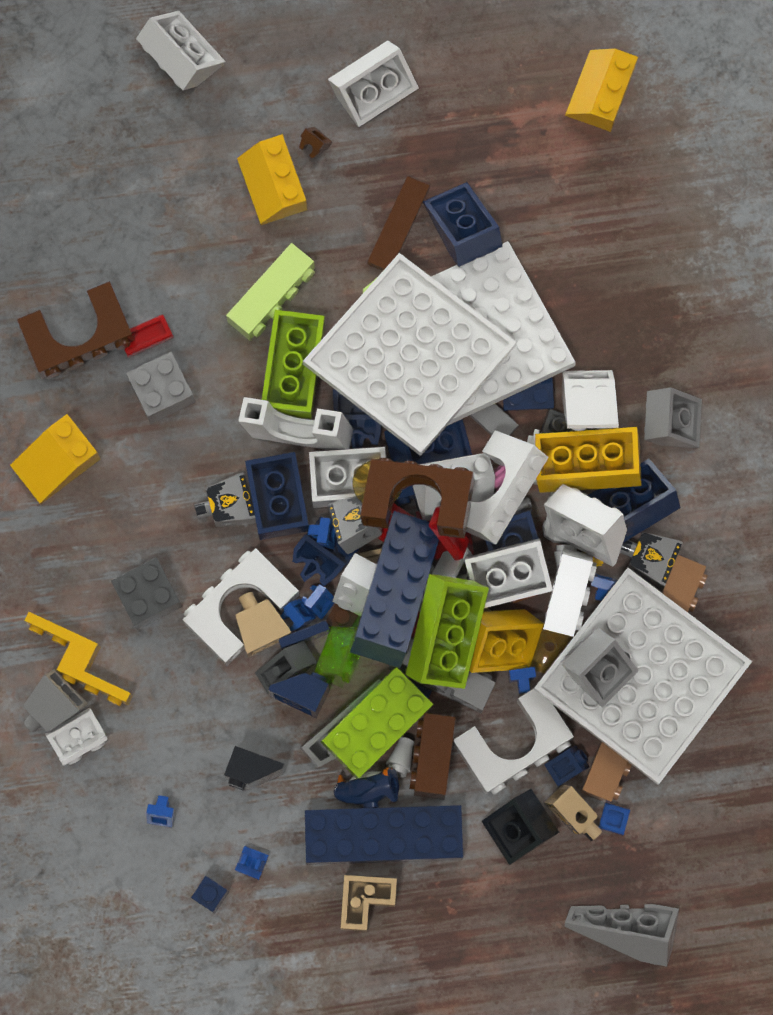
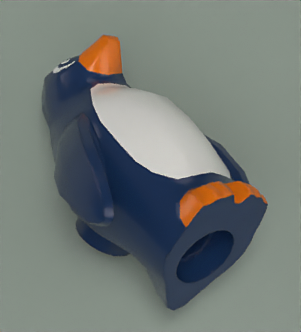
(369, 788)

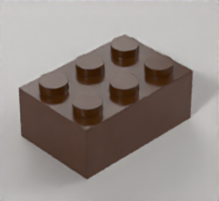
(432, 756)

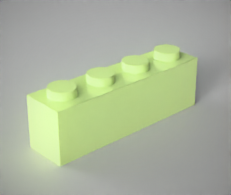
(271, 292)

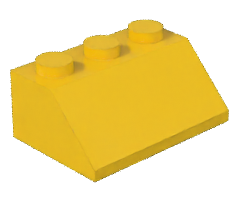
(602, 87)
(272, 180)
(505, 641)

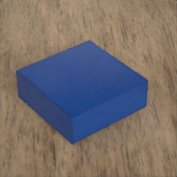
(614, 819)

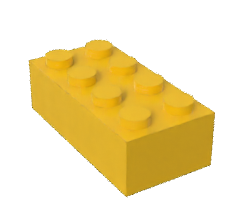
(590, 459)

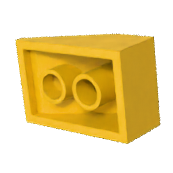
(55, 459)

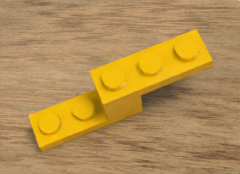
(78, 659)

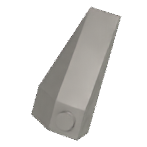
(639, 933)

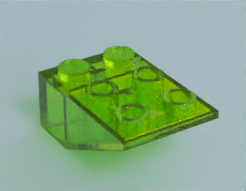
(336, 659)

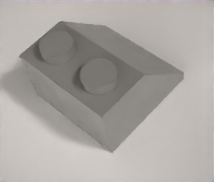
(673, 418)
(600, 667)

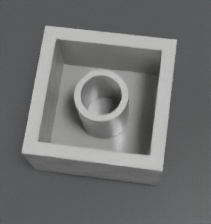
(160, 387)

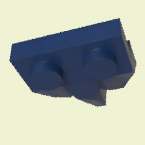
(533, 398)
(362, 424)
(320, 560)

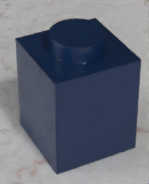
(210, 894)

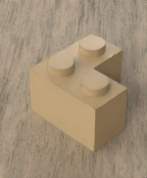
(359, 894)

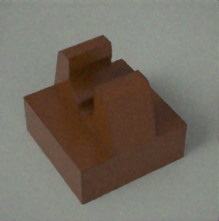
(316, 139)

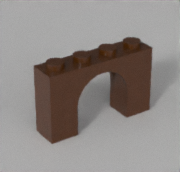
(110, 334)
(389, 478)

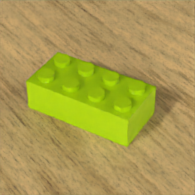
(287, 382)
(447, 631)
(376, 723)

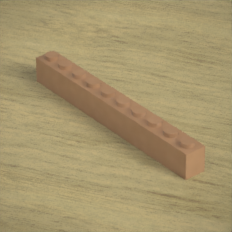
(607, 765)

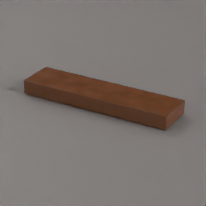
(398, 223)

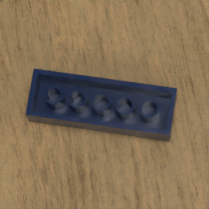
(396, 590)
(383, 835)

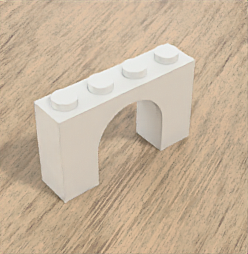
(327, 431)
(522, 466)
(252, 573)
(493, 771)

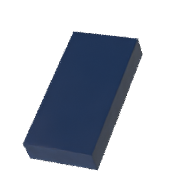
(306, 634)

